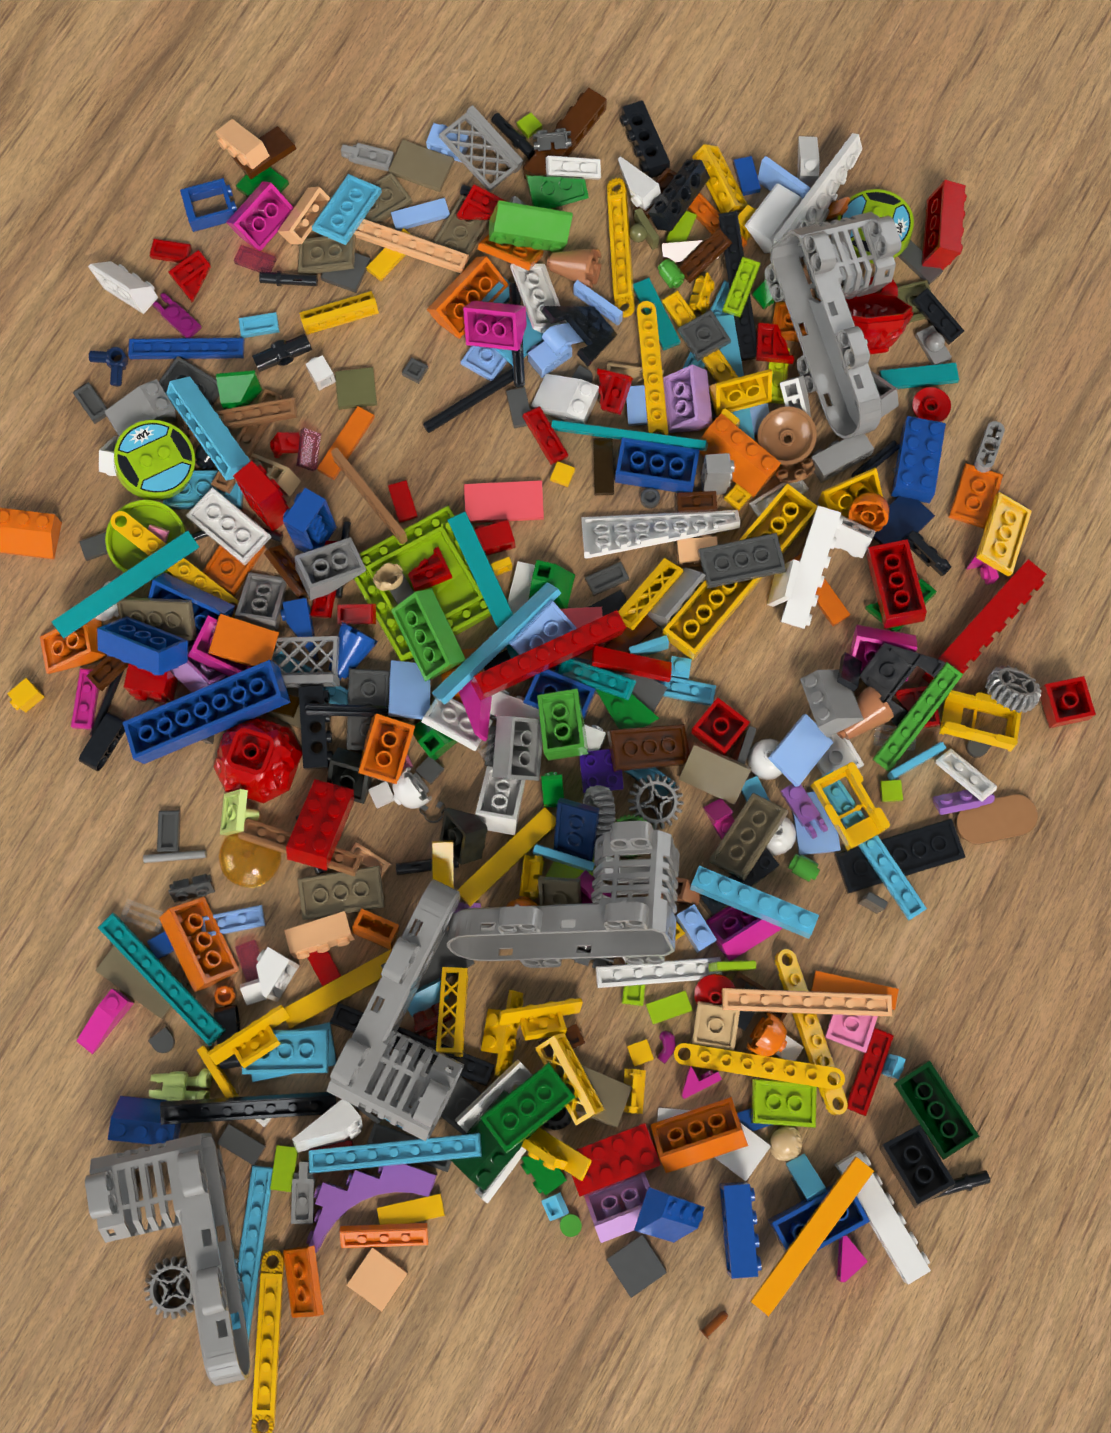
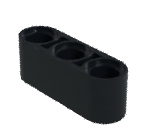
(103, 741)
(230, 1021)

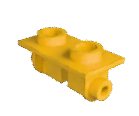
(704, 286)
(529, 881)
(635, 1079)

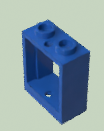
(205, 191)

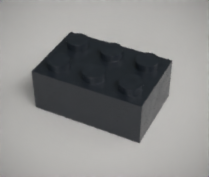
(917, 1166)

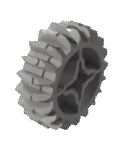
(1013, 689)
(653, 792)
(601, 798)
(166, 1283)

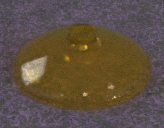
(249, 871)

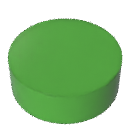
(570, 1225)

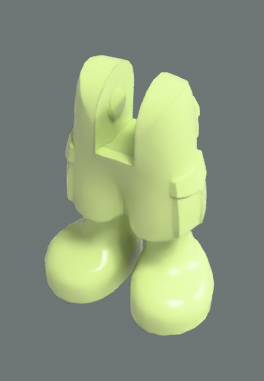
(175, 1085)

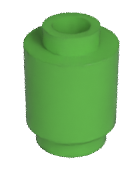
(671, 273)
(804, 867)

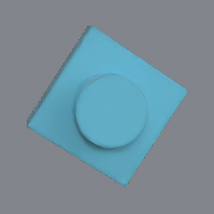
(680, 667)
(893, 1066)
(555, 1206)

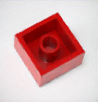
(145, 685)
(1067, 702)
(720, 727)

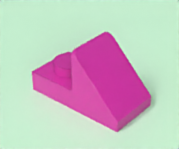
(987, 572)
(720, 816)
(693, 1085)

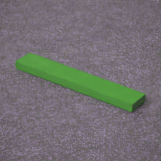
(917, 717)

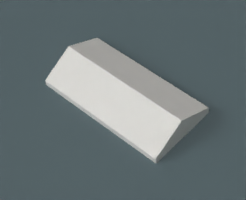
(536, 293)

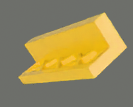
(721, 183)
(341, 315)
(649, 593)
(460, 1015)
(575, 1074)

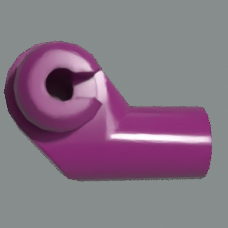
(668, 1044)

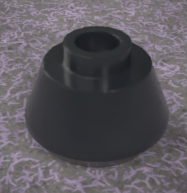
(203, 459)

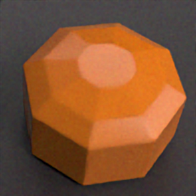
(225, 995)

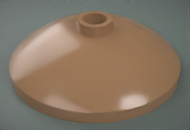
(792, 423)

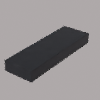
(938, 316)

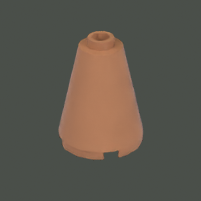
(576, 265)
(873, 711)

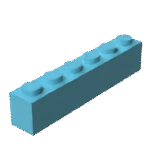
(207, 426)
(754, 902)

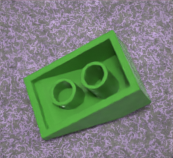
(562, 724)

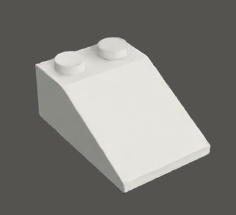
(566, 398)
(500, 803)
(332, 1127)

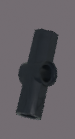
(282, 352)

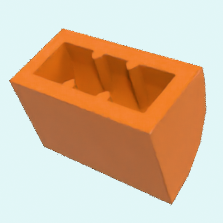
(375, 929)

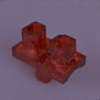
(423, 1025)

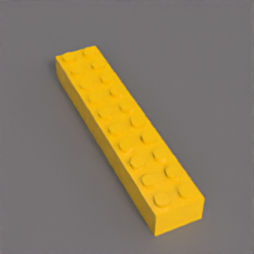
(712, 607)

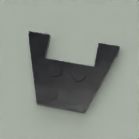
(587, 324)
(891, 668)

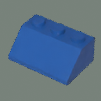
(552, 682)
(140, 1122)
(668, 1216)

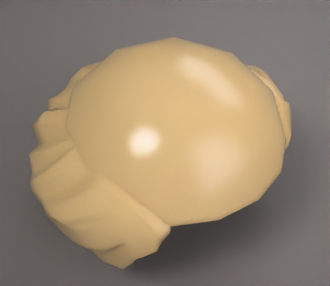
(388, 577)
(786, 1143)

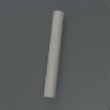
(174, 856)

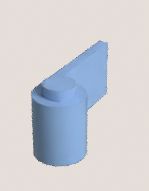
(560, 338)

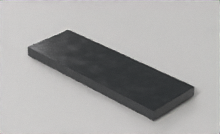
(911, 850)

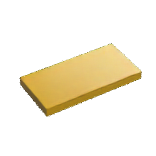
(1003, 534)

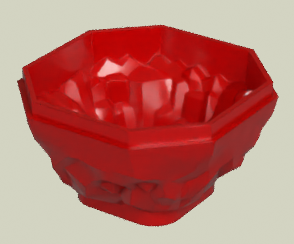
(880, 319)
(269, 770)

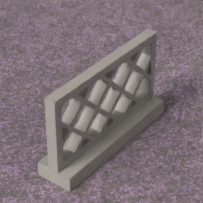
(494, 142)
(311, 678)

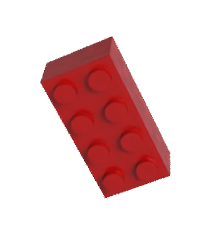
(944, 225)
(262, 494)
(896, 584)
(320, 824)
(617, 1158)

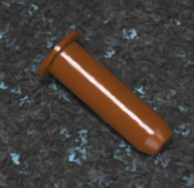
(714, 1324)

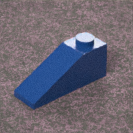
(299, 620)

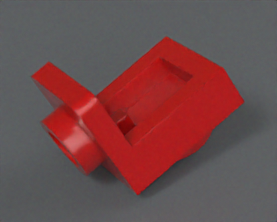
(285, 443)

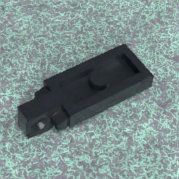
(927, 553)

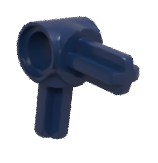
(116, 367)

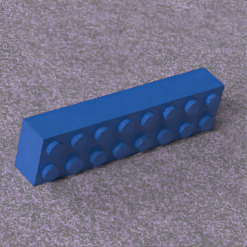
(206, 712)

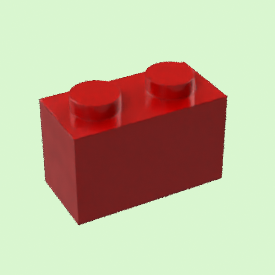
(495, 537)

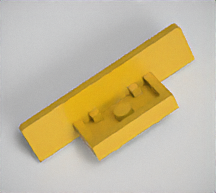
(541, 1019)
(502, 1038)
(251, 1041)
(556, 1154)

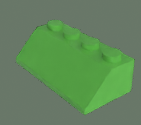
(529, 226)
(428, 634)

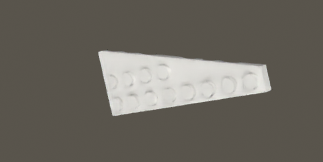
(815, 204)
(626, 532)

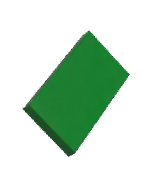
(527, 1107)

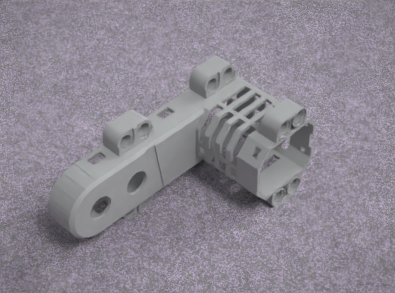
(834, 347)
(626, 927)
(377, 1031)
(199, 1207)

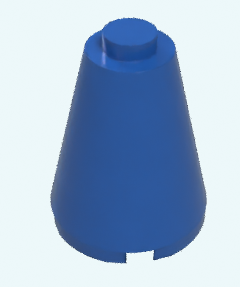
(352, 649)

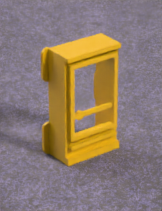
(981, 702)
(863, 830)

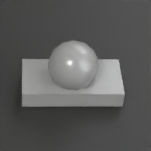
(933, 345)

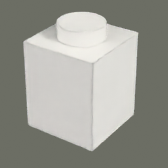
(320, 372)

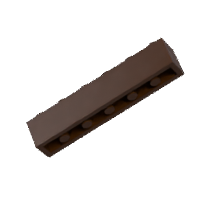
(579, 121)

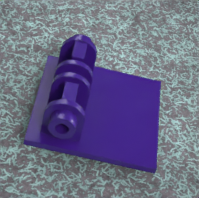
(598, 771)

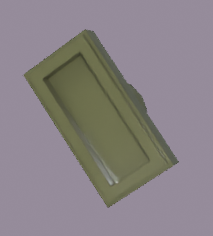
(643, 230)

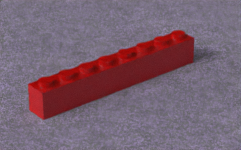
(992, 618)
(548, 655)

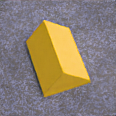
(742, 392)
(843, 494)

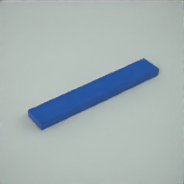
(186, 348)

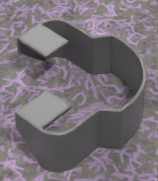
(439, 805)

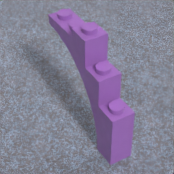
(362, 1186)

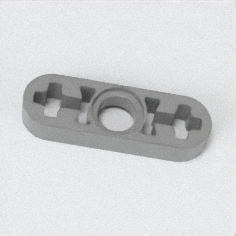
(991, 454)

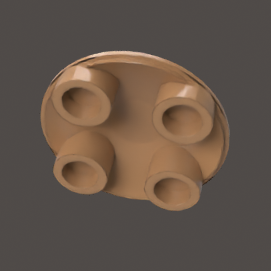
(796, 472)

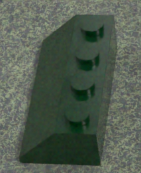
(936, 1109)
(485, 1168)

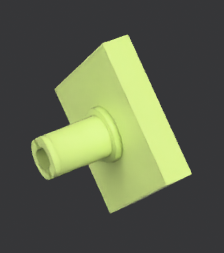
(235, 812)

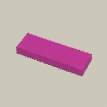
(85, 702)

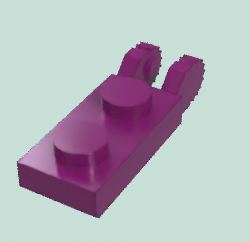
(177, 317)

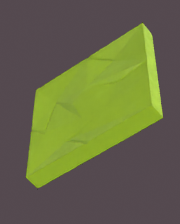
(457, 597)

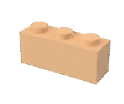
(241, 144)
(303, 216)
(319, 935)

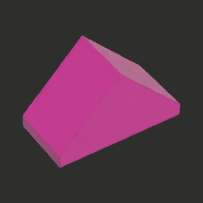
(849, 1259)

